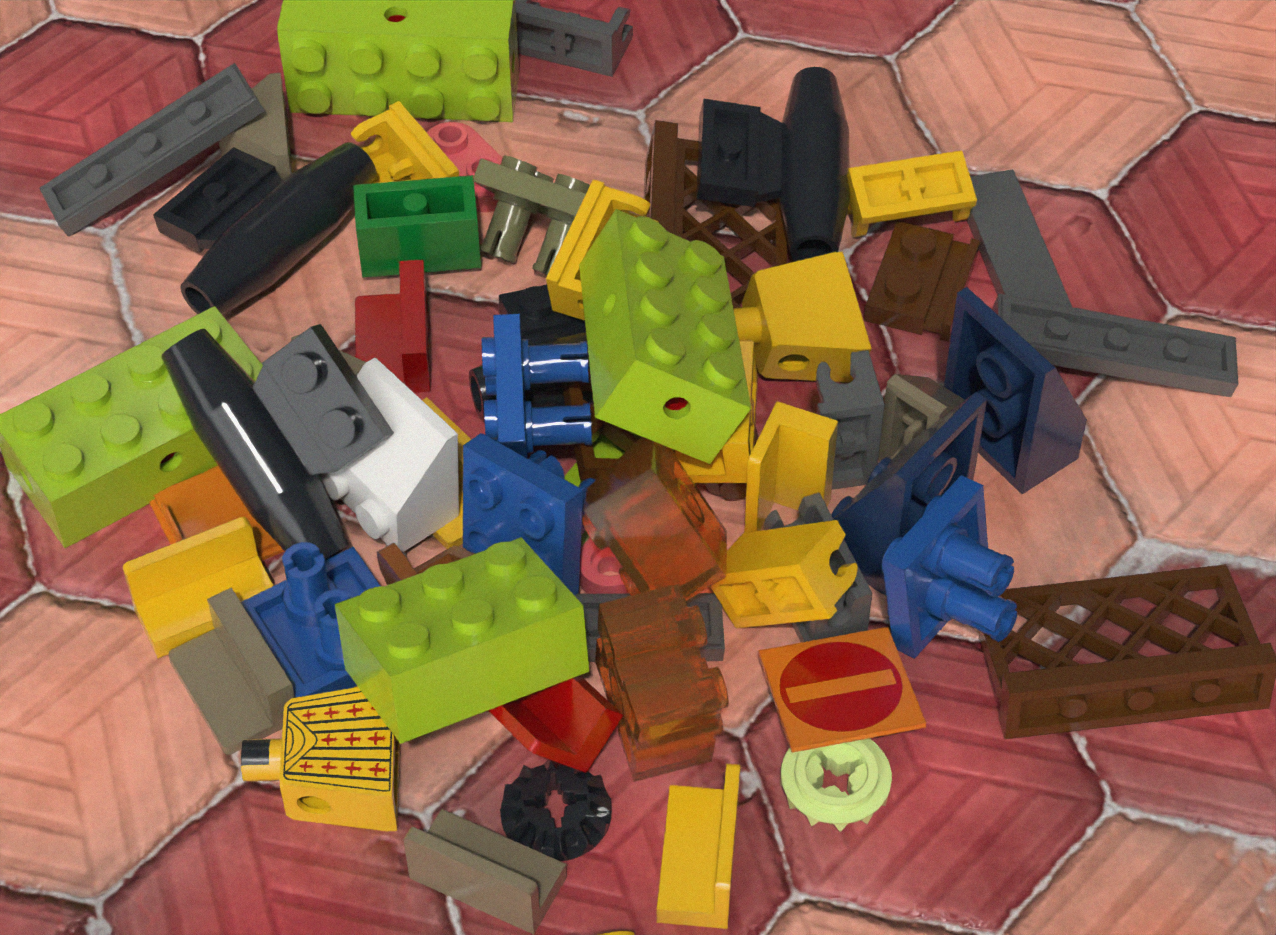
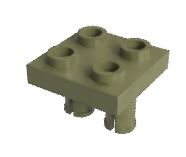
(526, 192)

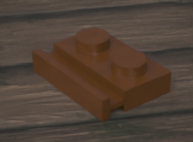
(920, 280)

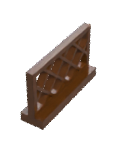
(665, 192)
(1130, 686)

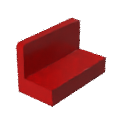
(397, 328)
(562, 722)

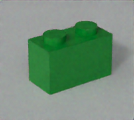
(417, 222)

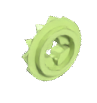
(867, 784)

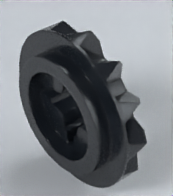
(584, 818)

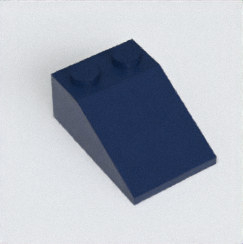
(1029, 415)
(907, 483)

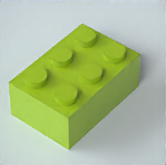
(462, 638)

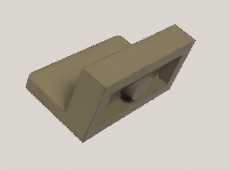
(233, 676)
(484, 870)

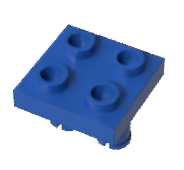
(509, 371)
(525, 499)
(947, 572)
(301, 618)

